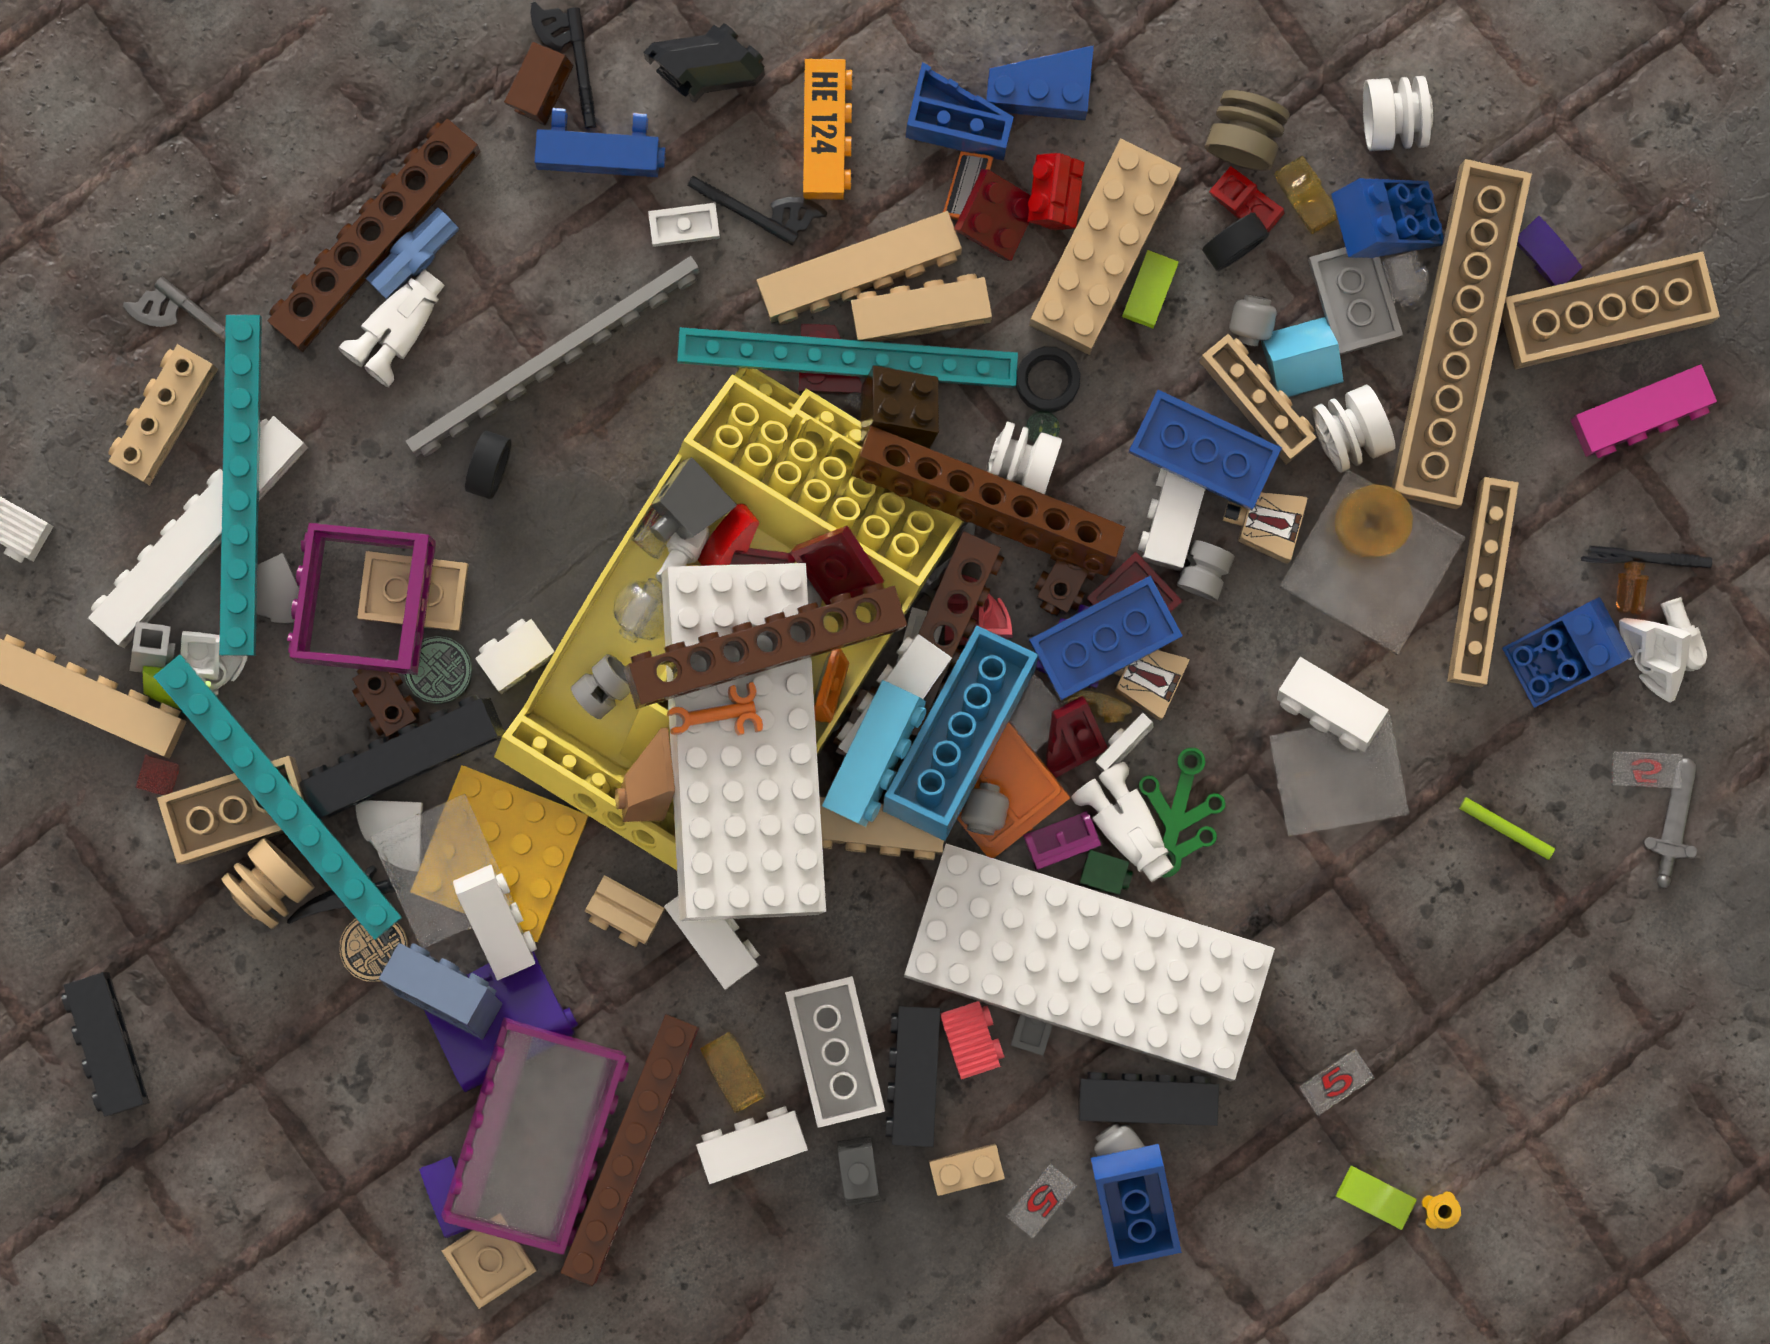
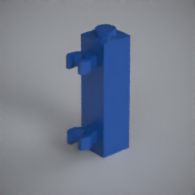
(599, 152)

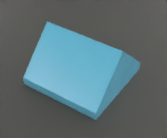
(1303, 357)

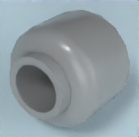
(1253, 319)
(985, 809)
(1117, 1139)

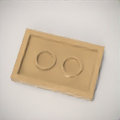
(386, 588)

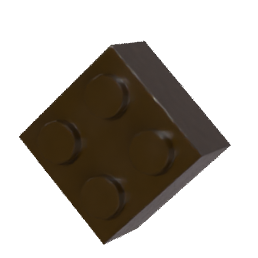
(901, 404)

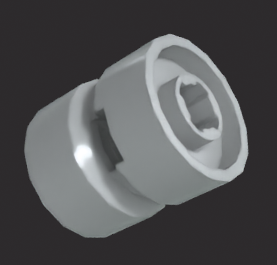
(1205, 570)
(599, 690)

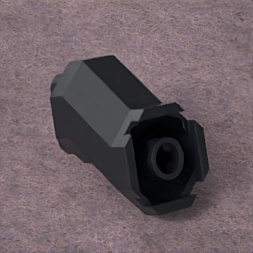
(706, 62)

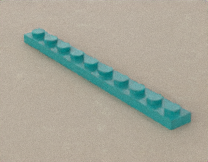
(844, 356)
(240, 485)
(278, 797)

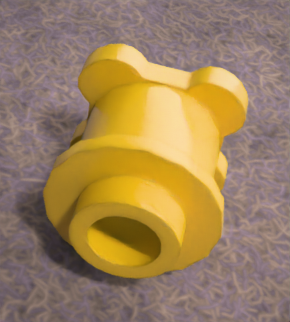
(1432, 1206)

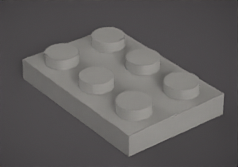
(1355, 299)

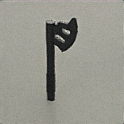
(574, 35)
(774, 226)
(1613, 555)

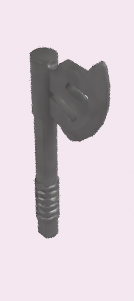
(165, 290)

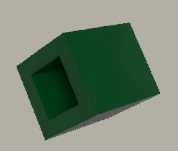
(1105, 873)

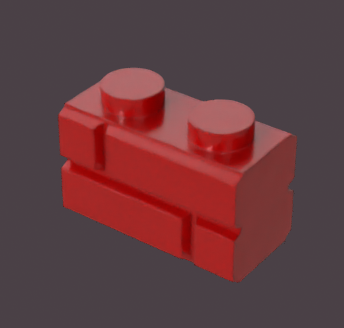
(1055, 191)

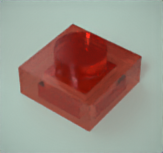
(157, 775)

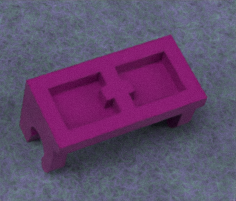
(1062, 840)

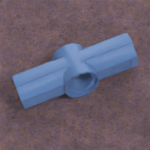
(412, 253)

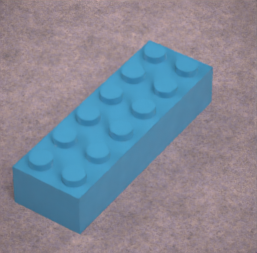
(960, 733)

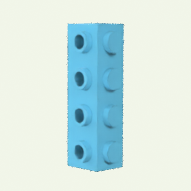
(874, 754)

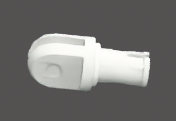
(683, 551)
(1677, 618)

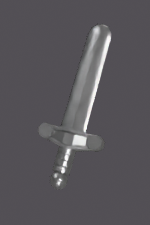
(1670, 844)

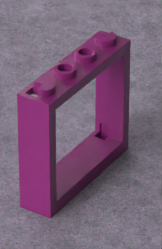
(416, 601)

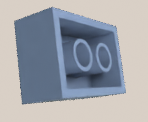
(441, 989)

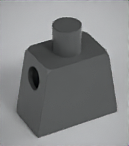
(689, 502)
(858, 1171)

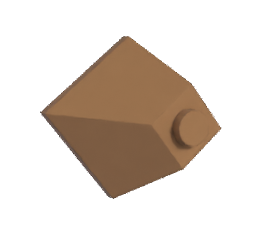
(648, 783)

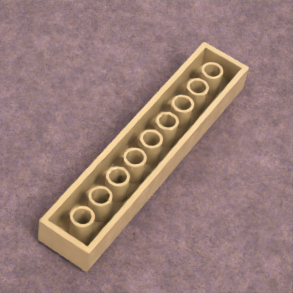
(1461, 333)

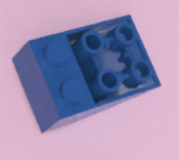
(1387, 217)
(1567, 652)

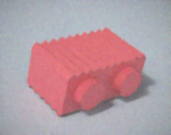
(970, 1039)

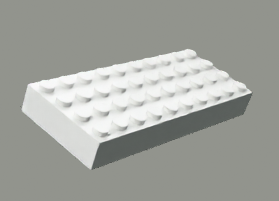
(753, 799)
(1089, 962)

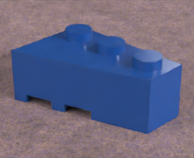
(1044, 85)
(955, 118)

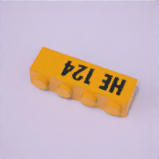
(825, 129)

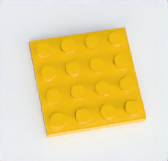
(528, 838)

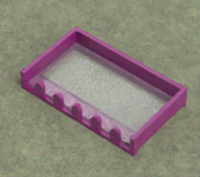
(534, 1137)

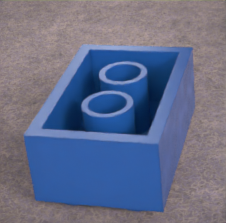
(1136, 1205)

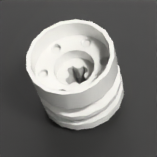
(1397, 113)
(1348, 430)
(1023, 462)

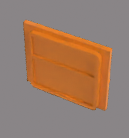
(1026, 783)

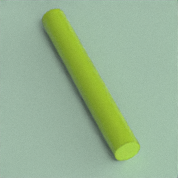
(1507, 828)

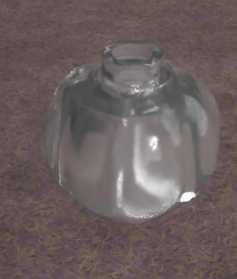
(640, 610)

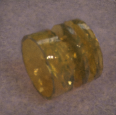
(1393, 523)

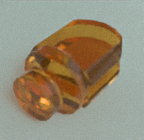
(1632, 589)

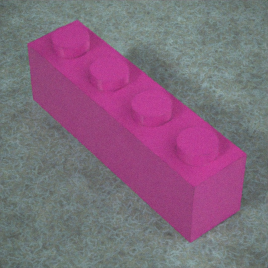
(1643, 411)

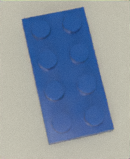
(1205, 450)
(1105, 638)

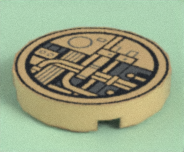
(364, 955)

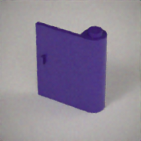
(525, 999)

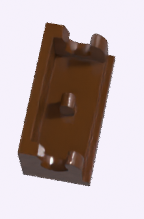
(539, 83)

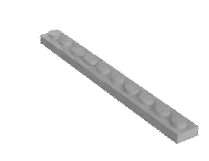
(565, 350)

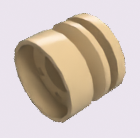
(267, 883)

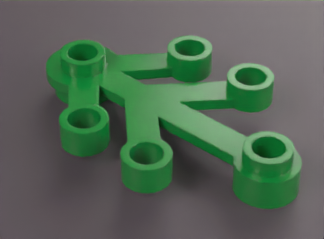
(1176, 818)

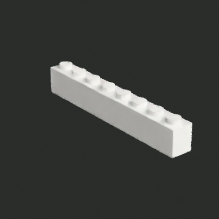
(186, 542)

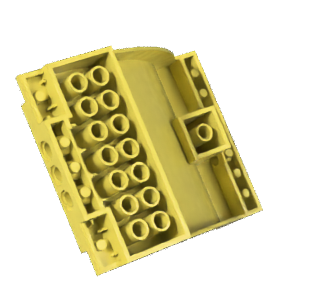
(793, 471)

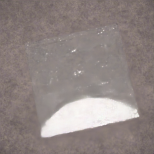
(1377, 594)

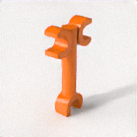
(742, 708)

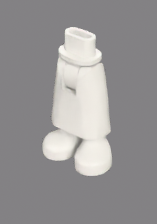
(394, 326)
(1127, 823)

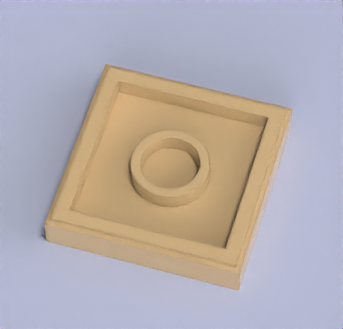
(488, 1265)

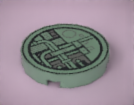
(442, 671)

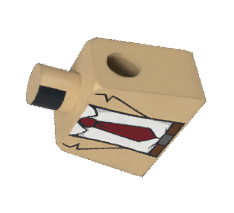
(1271, 524)
(1152, 681)

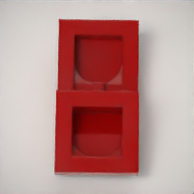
(1242, 197)
(732, 534)

